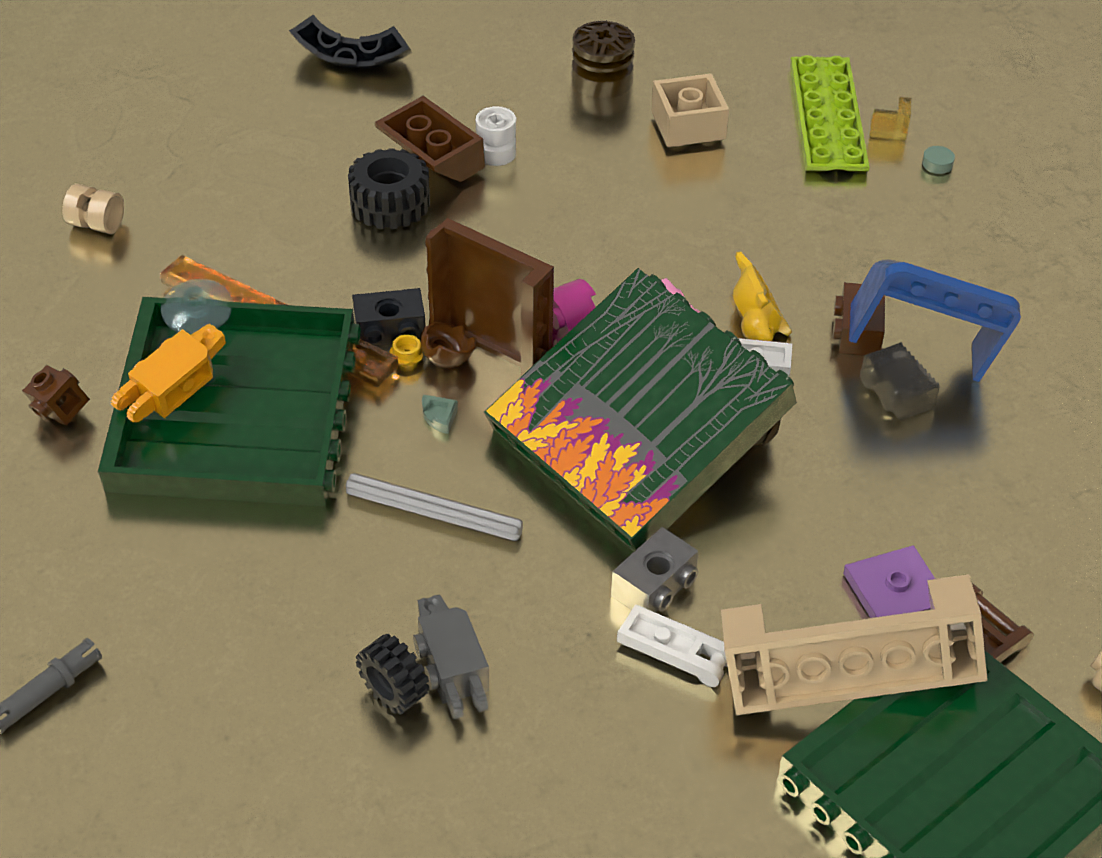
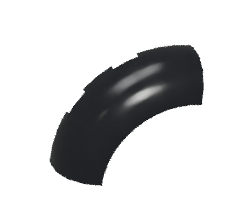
(349, 52)

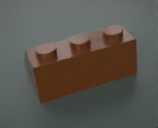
(436, 138)

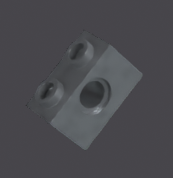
(655, 572)

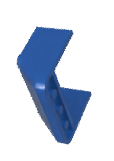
(944, 294)

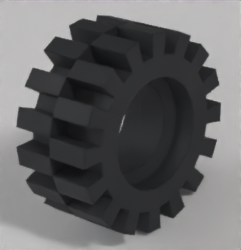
(392, 673)

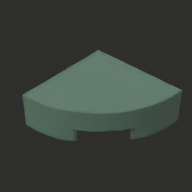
(439, 412)

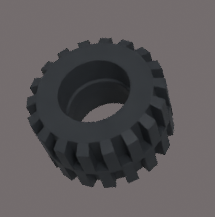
(389, 188)

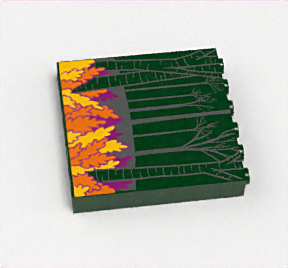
(641, 408)

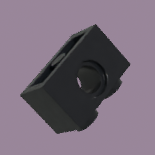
(389, 315)

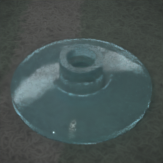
(195, 305)

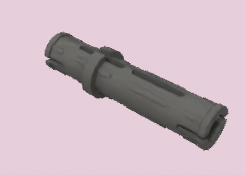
(57, 675)

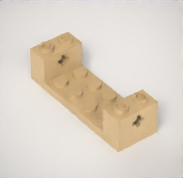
(856, 656)

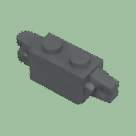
(452, 655)

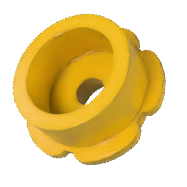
(407, 350)

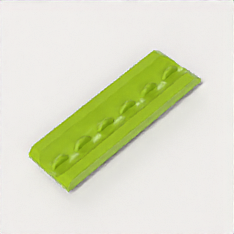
(828, 114)

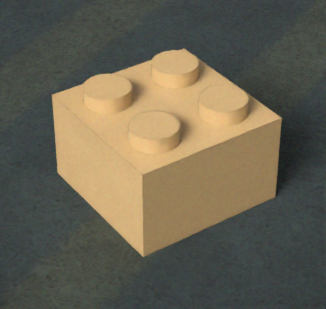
(689, 110)

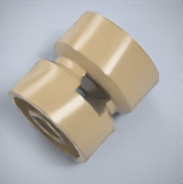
(92, 208)

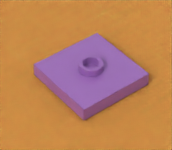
(891, 582)

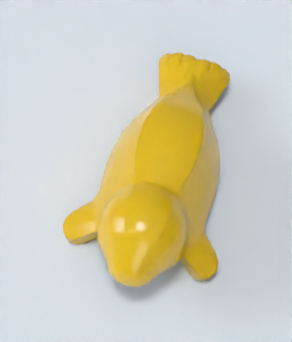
(756, 304)

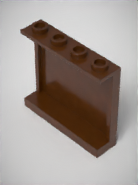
(491, 292)

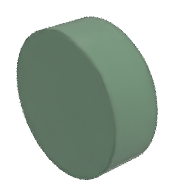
(938, 159)

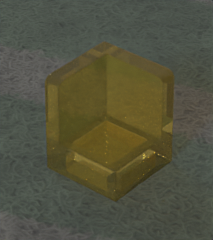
(891, 123)

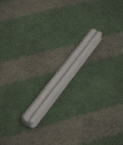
(434, 507)

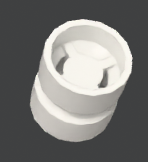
(498, 132)

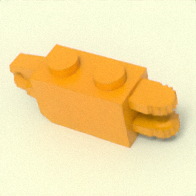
(170, 374)

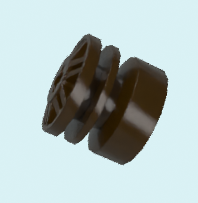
(602, 59)

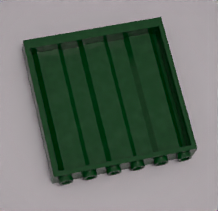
(258, 426)
(953, 773)

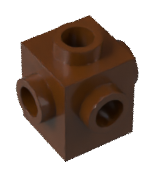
(55, 395)

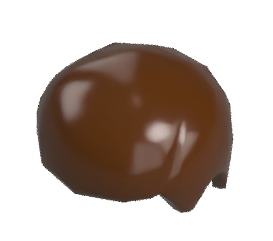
(446, 345)

